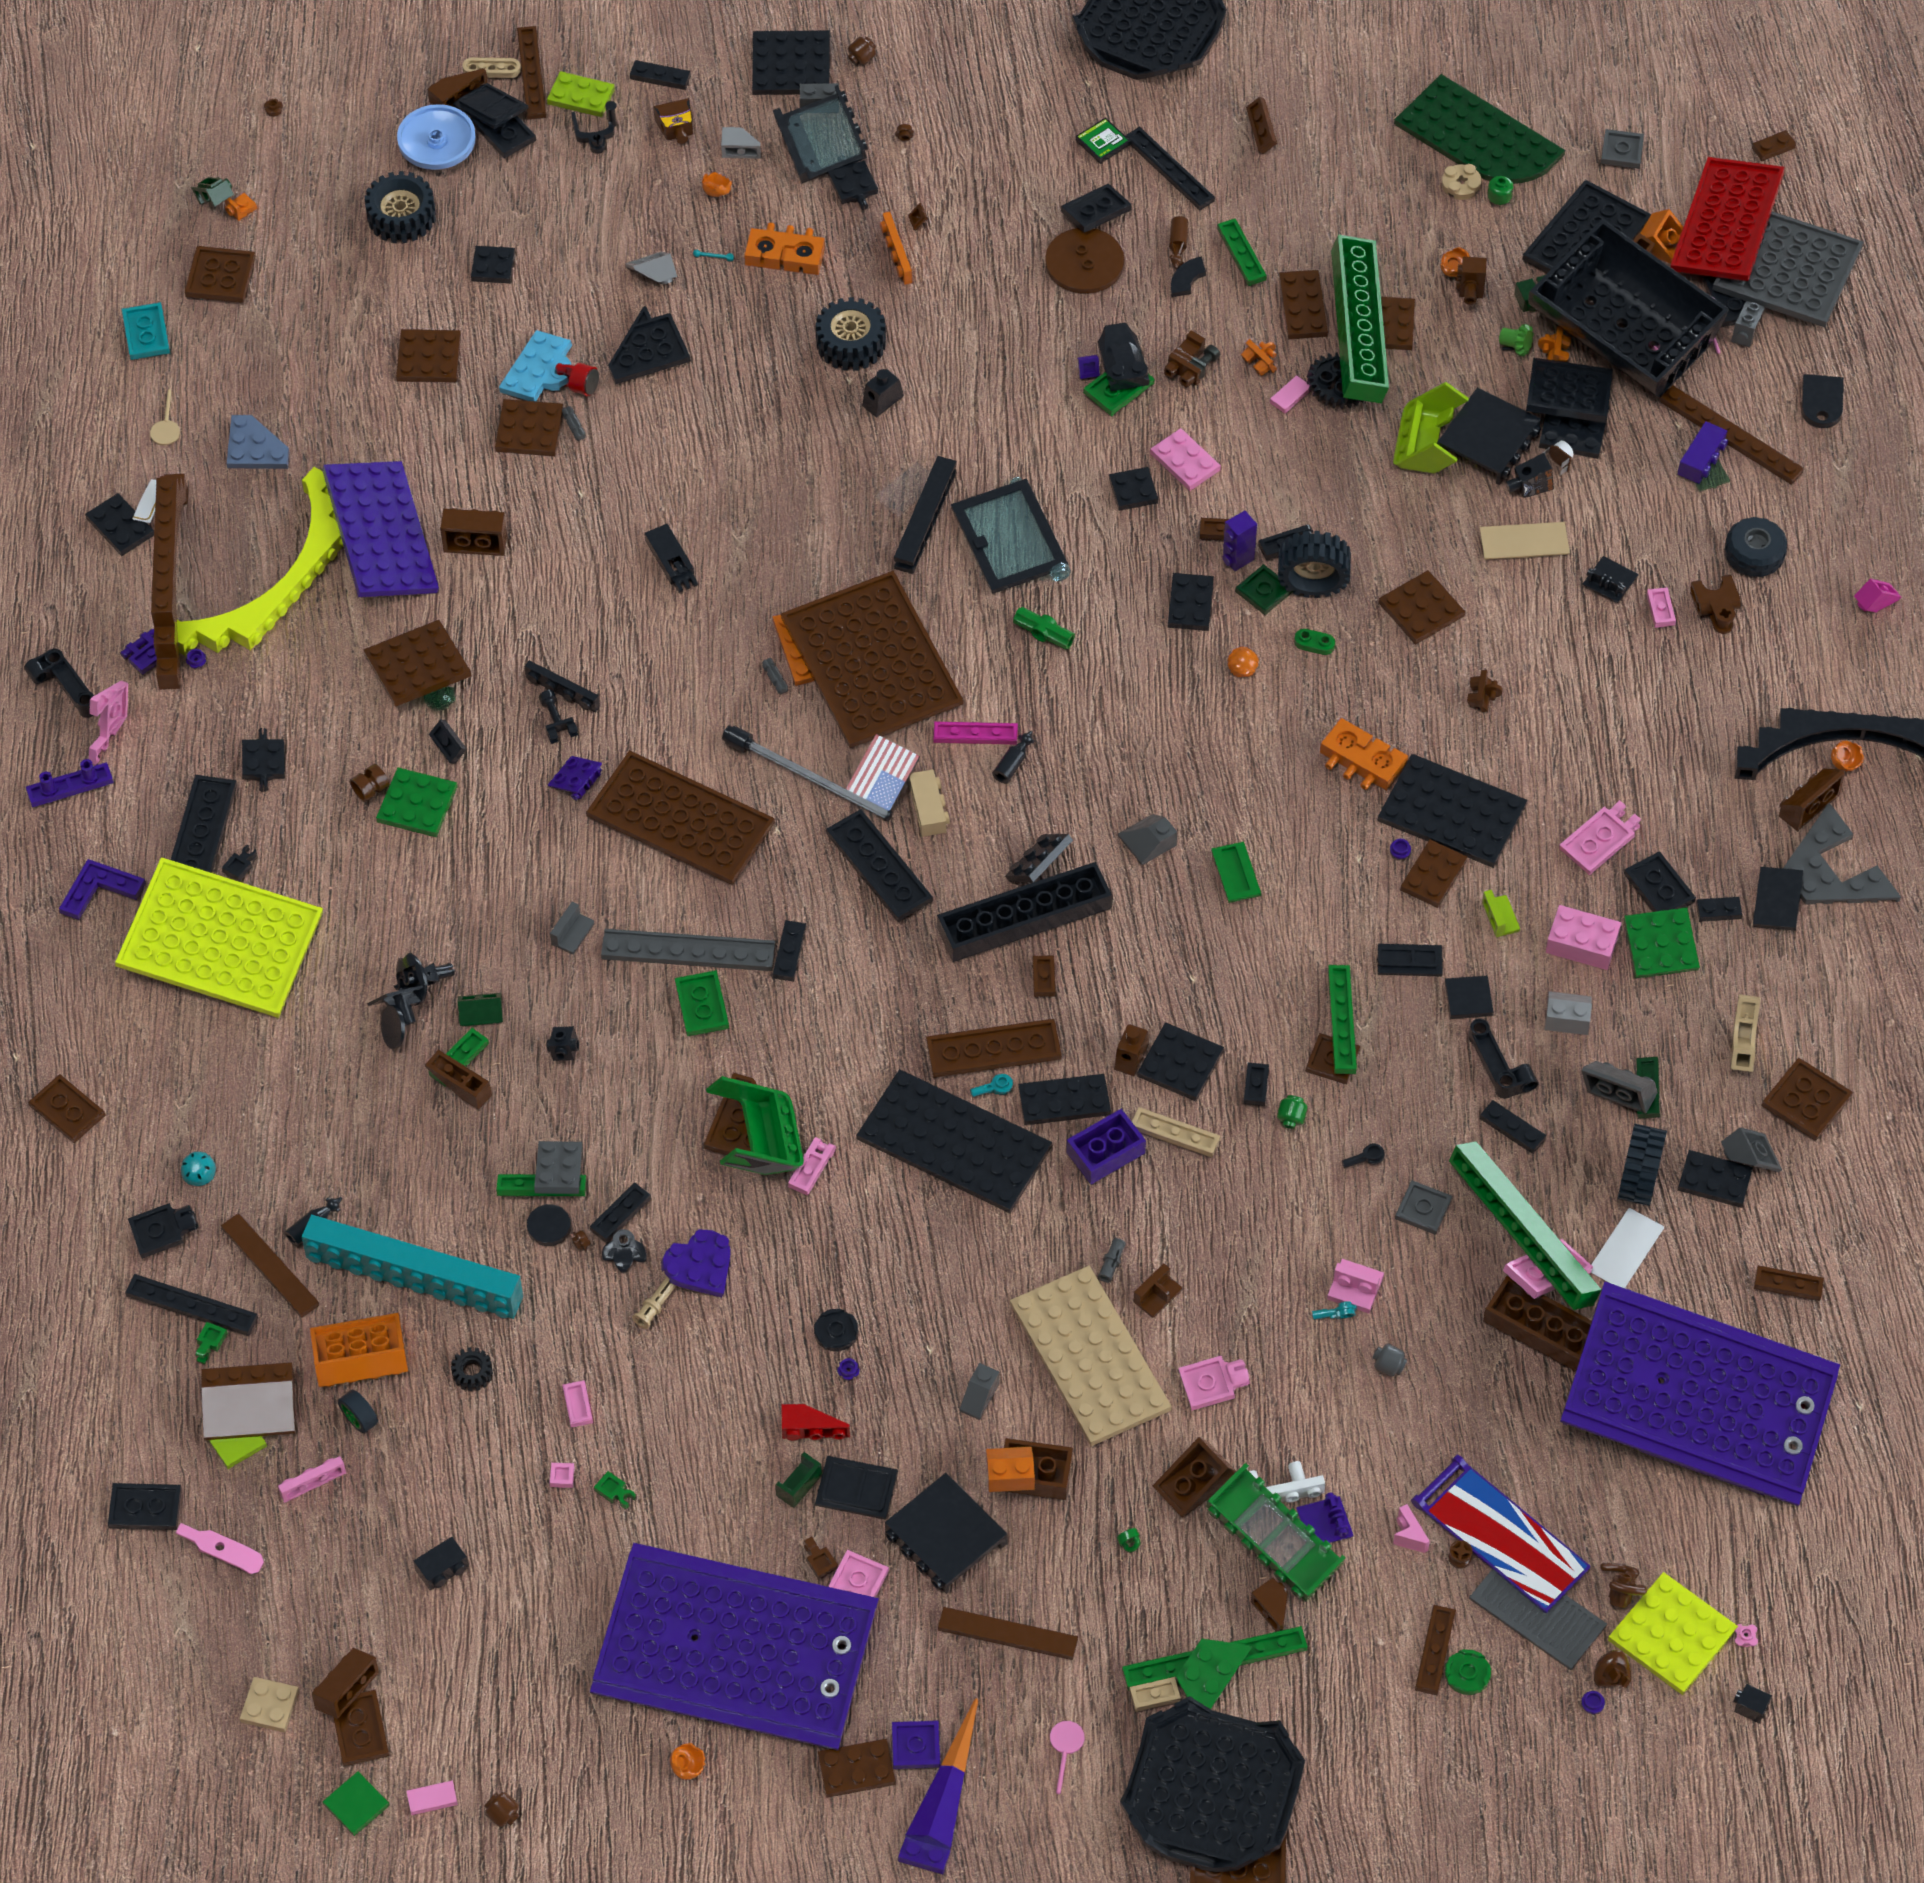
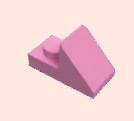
(1412, 1534)

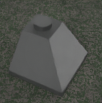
(1149, 838)
(1751, 1149)

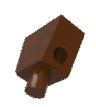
(1134, 1043)

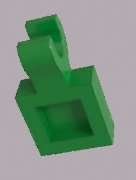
(209, 1338)

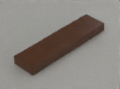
(1435, 1650)

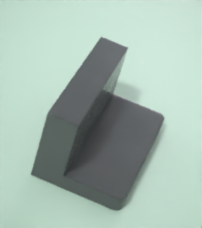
(571, 929)

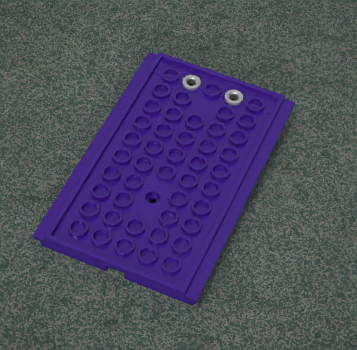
(1724, 1398)
(759, 1650)

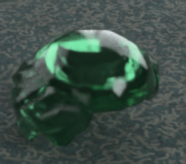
(440, 699)

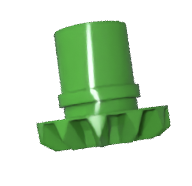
(1519, 339)

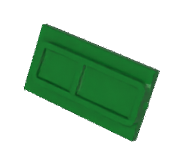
(1236, 872)

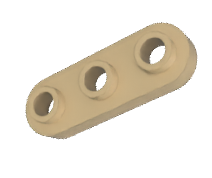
(494, 66)

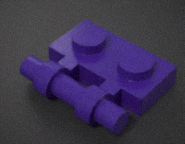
(144, 658)

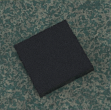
(1468, 997)

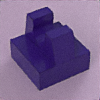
(1088, 366)

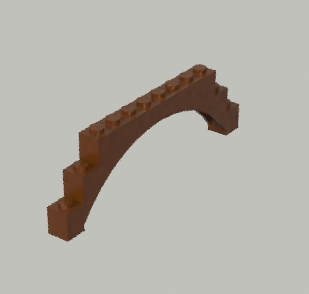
(170, 497)

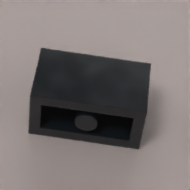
(441, 1563)

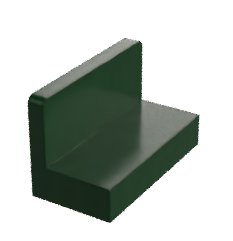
(480, 1009)

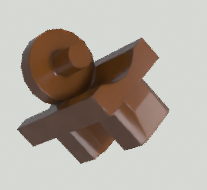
(1487, 691)

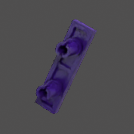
(67, 785)

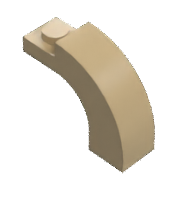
(1744, 1033)

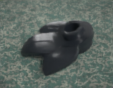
(624, 1253)

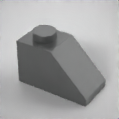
(980, 1391)

